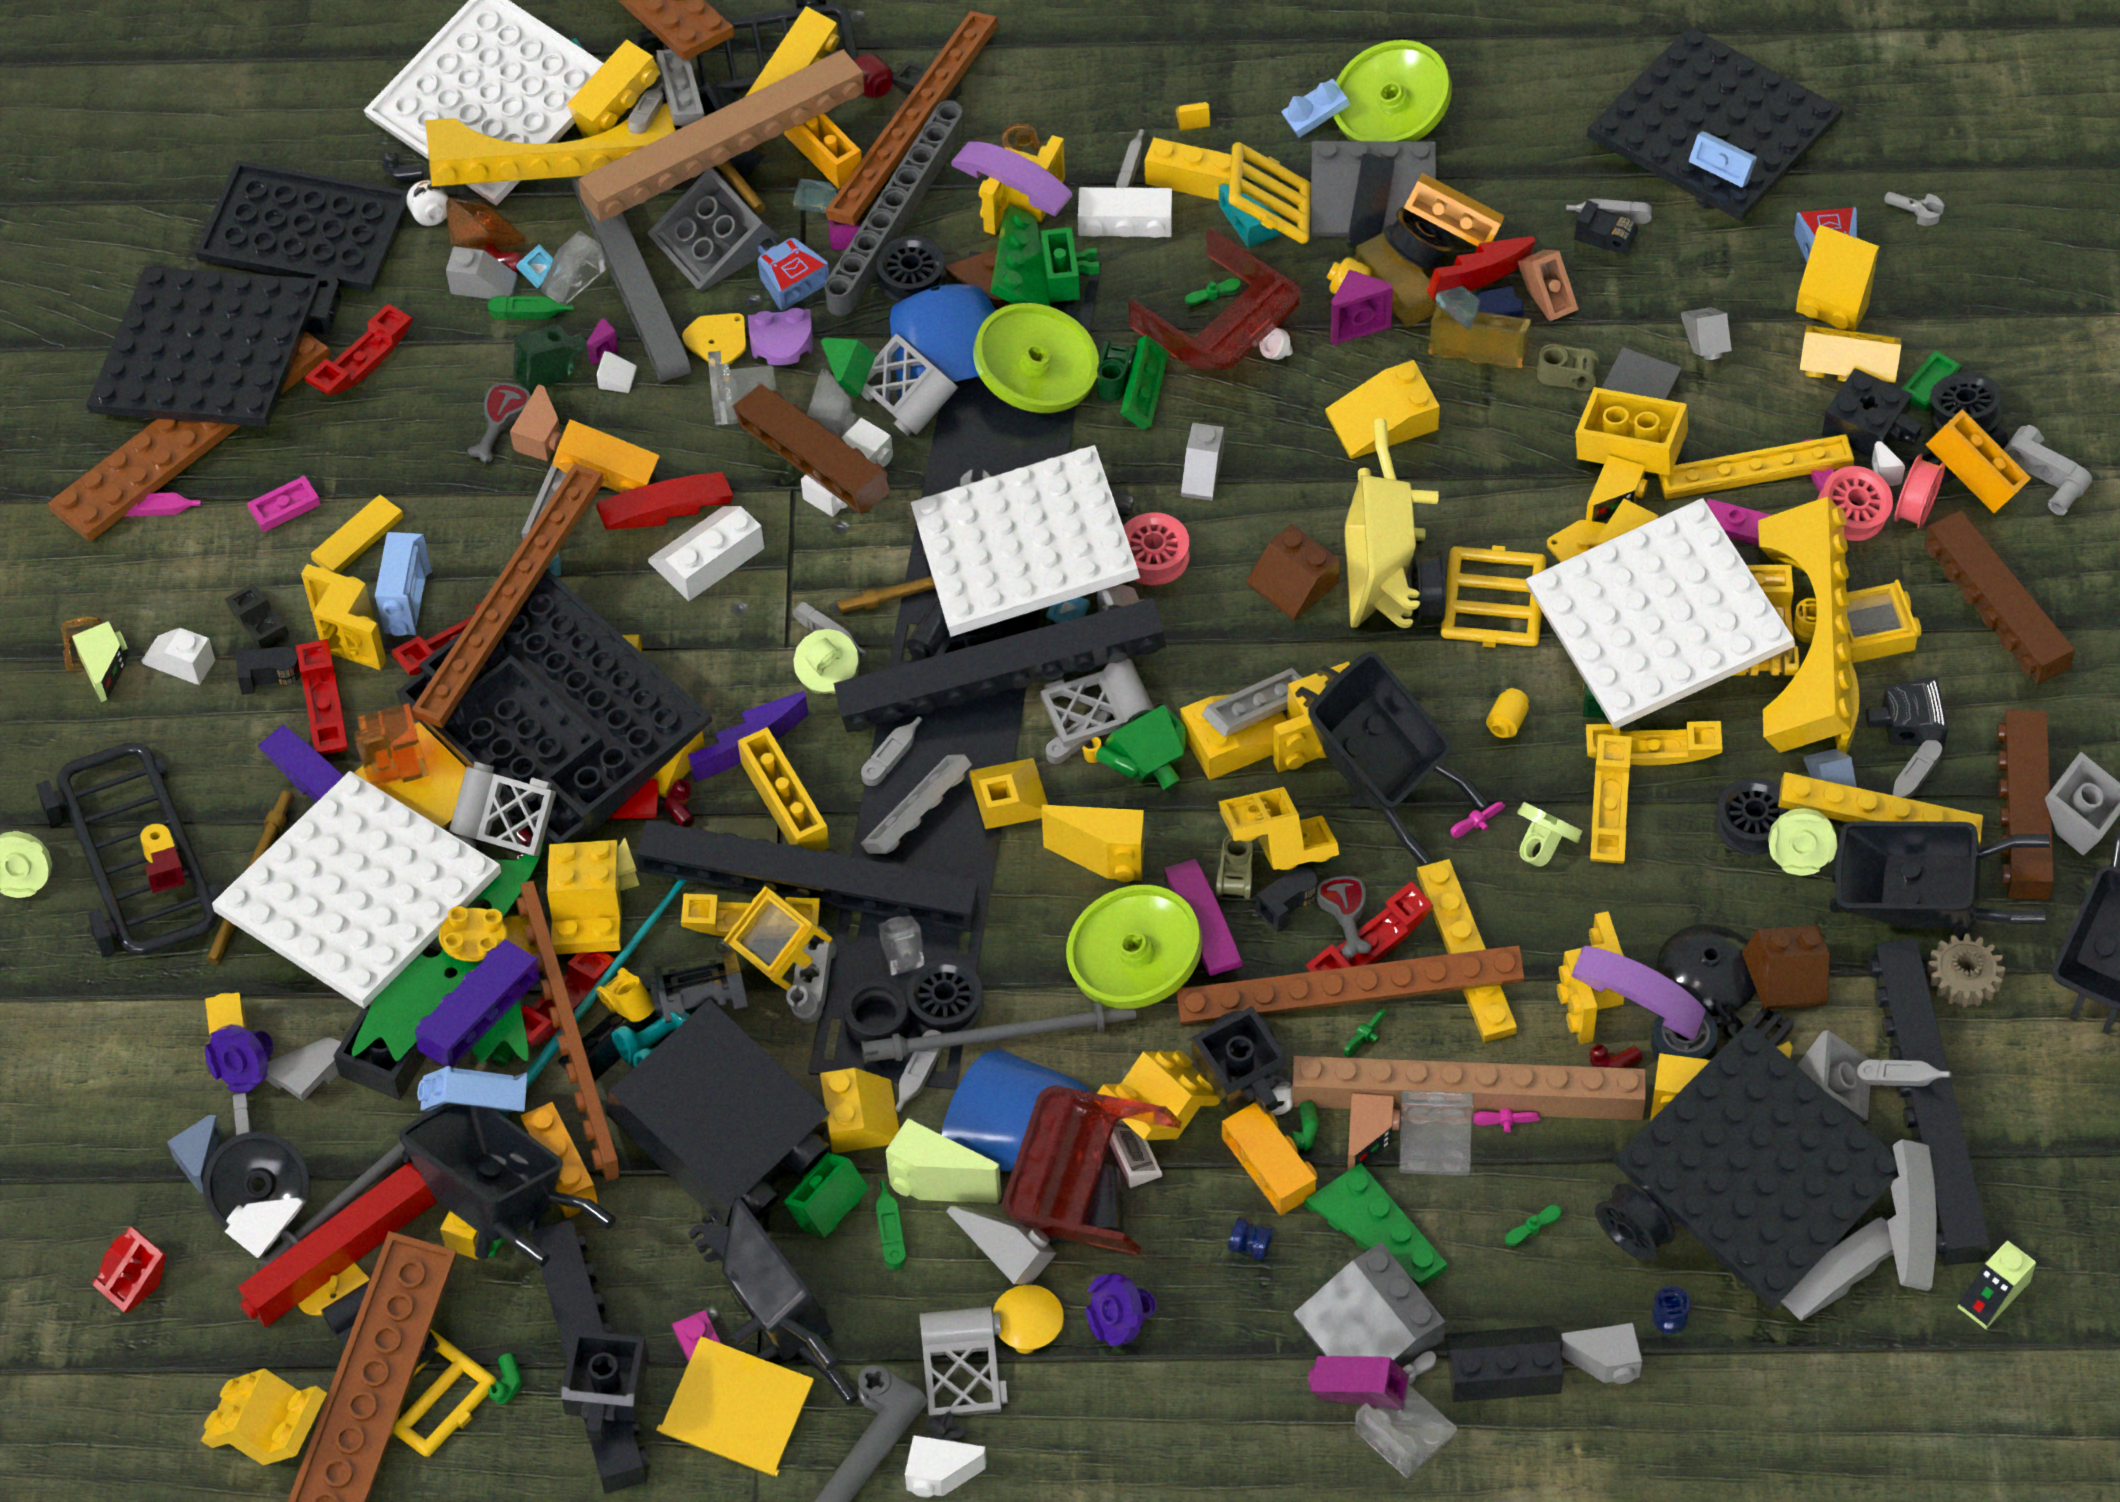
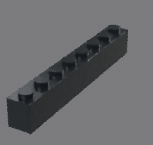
(578, 1308)

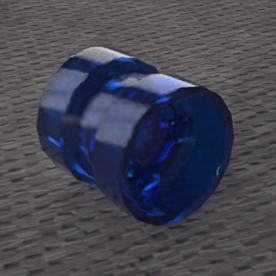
(1250, 1238)
(1673, 1317)

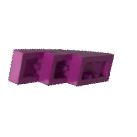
(1218, 946)

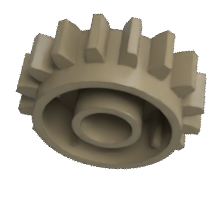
(1982, 970)

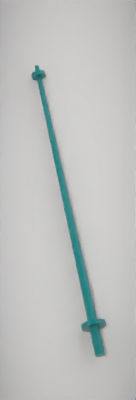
(551, 1048)

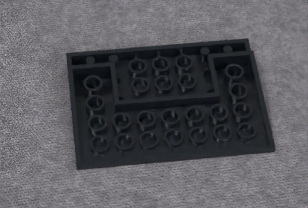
(567, 708)

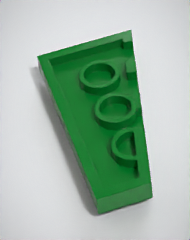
(1019, 260)
(1371, 1217)

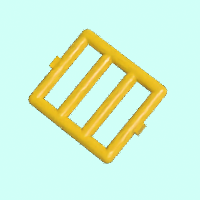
(1238, 185)
(1453, 606)
(460, 1415)

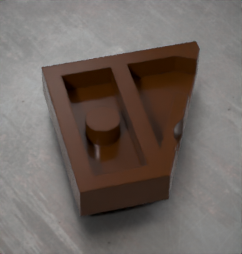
(977, 271)

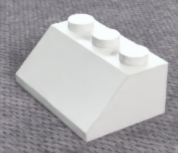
(709, 550)

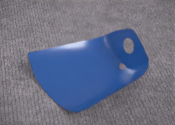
(942, 328)
(997, 1104)

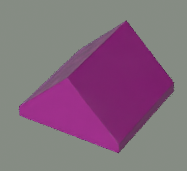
(1360, 307)

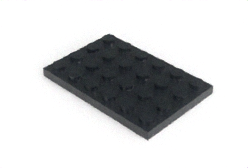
(303, 225)

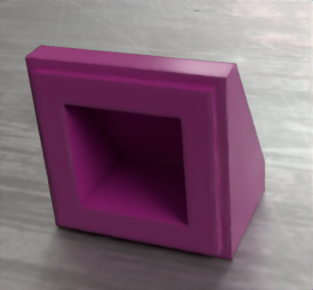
(841, 234)
(601, 340)

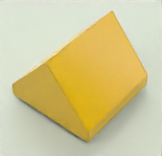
(1193, 116)

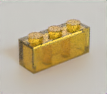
(1408, 281)
(1490, 340)

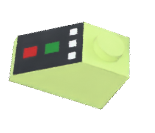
(101, 657)
(1997, 1284)

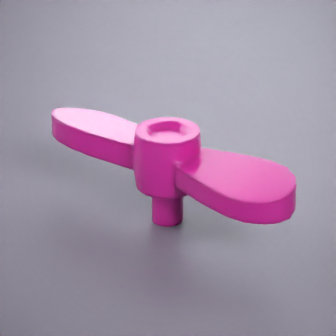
(1476, 819)
(1505, 1118)

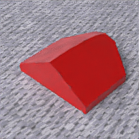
(130, 1270)

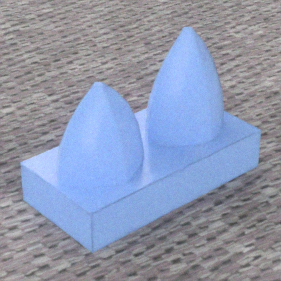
(1315, 108)
(1722, 159)

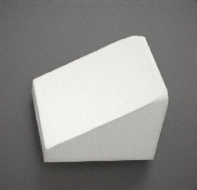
(615, 373)
(1887, 464)

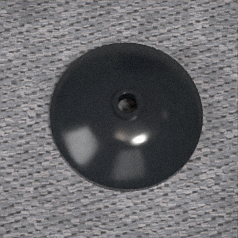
(1708, 980)
(243, 1159)

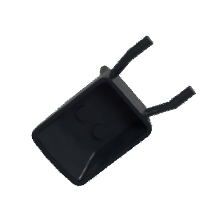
(1380, 740)
(1921, 874)
(2092, 949)
(490, 1174)
(771, 1295)

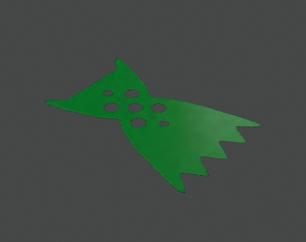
(423, 984)

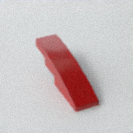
(1486, 265)
(670, 498)

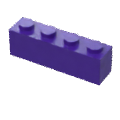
(476, 1004)

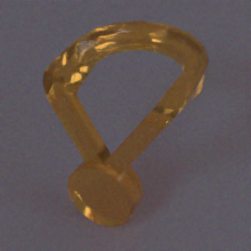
(1026, 136)
(66, 636)

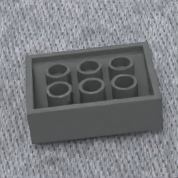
(1336, 173)

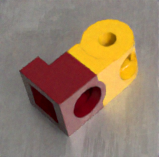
(160, 850)

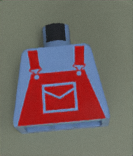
(1807, 223)
(790, 271)

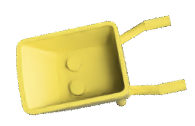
(1382, 540)

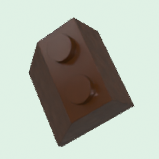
(1294, 572)
(1789, 966)

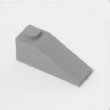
(1013, 1247)

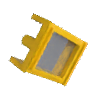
(1881, 622)
(774, 936)

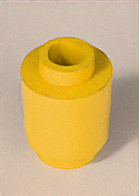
(1508, 713)

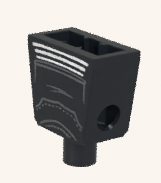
(1911, 713)

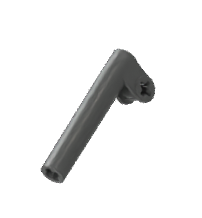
(896, 1407)

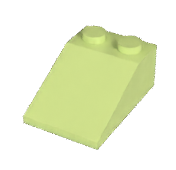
(939, 1169)

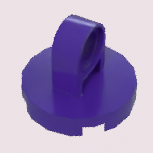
(239, 1056)
(1118, 1308)

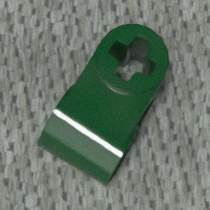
(1114, 370)

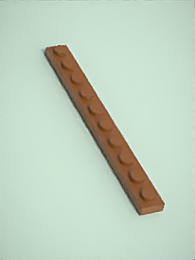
(910, 118)
(507, 596)
(1352, 984)
(570, 1040)

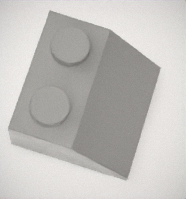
(2083, 803)

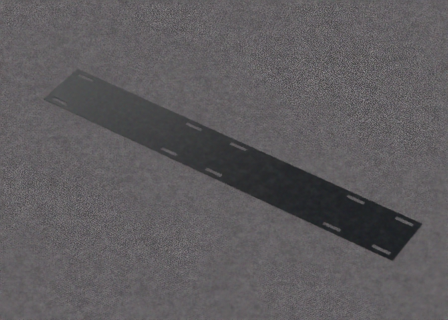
(976, 434)

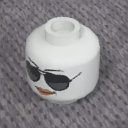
(427, 202)

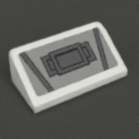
(1133, 1155)

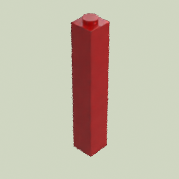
(335, 1245)

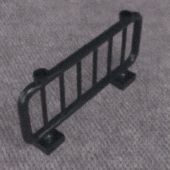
(756, 20)
(117, 926)

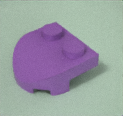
(781, 335)

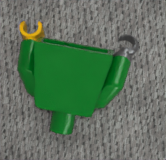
(1144, 747)

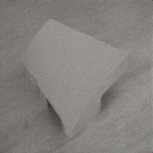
(304, 1068)

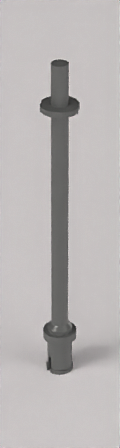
(899, 1047)
(338, 1202)

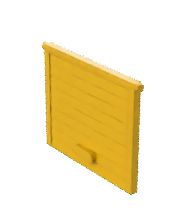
(431, 795)
(736, 1406)

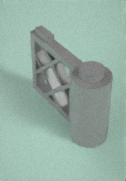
(920, 396)
(1120, 688)
(478, 804)
(964, 1333)

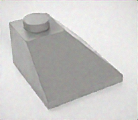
(1834, 1068)

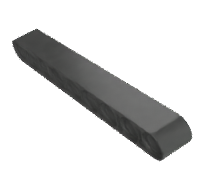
(894, 207)
(638, 293)

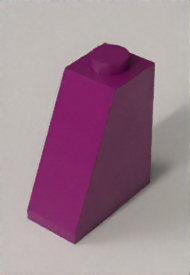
(1359, 1381)

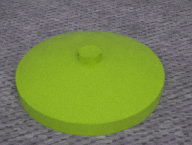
(1394, 92)
(1036, 357)
(1134, 946)

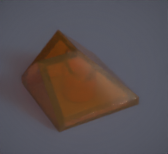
(478, 225)

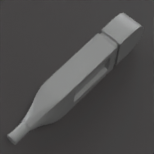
(646, 110)
(1131, 162)
(1637, 211)
(817, 621)
(1057, 753)
(889, 754)
(1917, 769)
(917, 1072)
(1899, 1073)
(242, 1113)

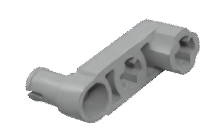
(2049, 466)
(809, 998)

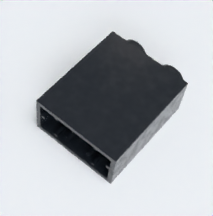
(720, 1115)

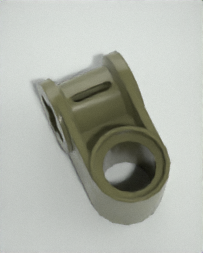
(1565, 366)
(1235, 872)

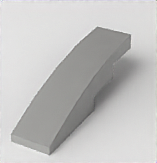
(1915, 1219)
(1840, 1269)

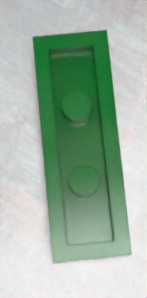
(1144, 382)

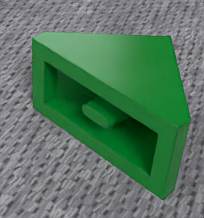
(849, 362)

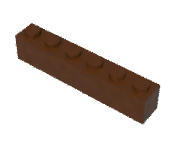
(812, 448)
(1998, 597)
(2025, 811)

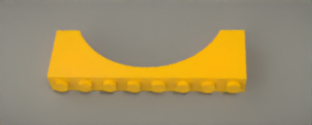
(468, 157)
(1819, 695)

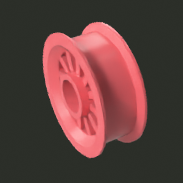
(1865, 489)
(1919, 491)
(1158, 547)

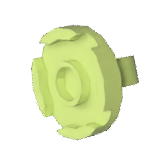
(825, 659)
(1546, 830)
(1802, 841)
(23, 864)

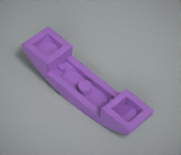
(1015, 171)
(1642, 985)

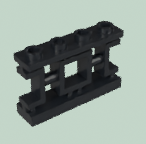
(696, 985)

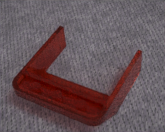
(1239, 326)
(1064, 1158)

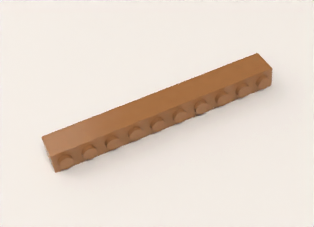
(721, 135)
(1494, 1086)

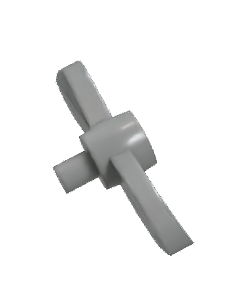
(1420, 1365)

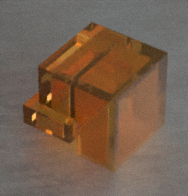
(390, 746)

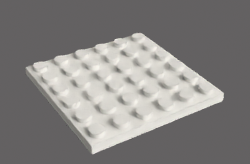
(493, 74)
(1024, 540)
(1659, 613)
(356, 888)

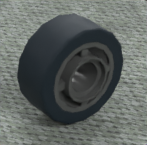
(1668, 1041)

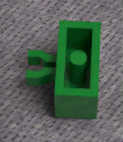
(1064, 264)
(826, 1195)

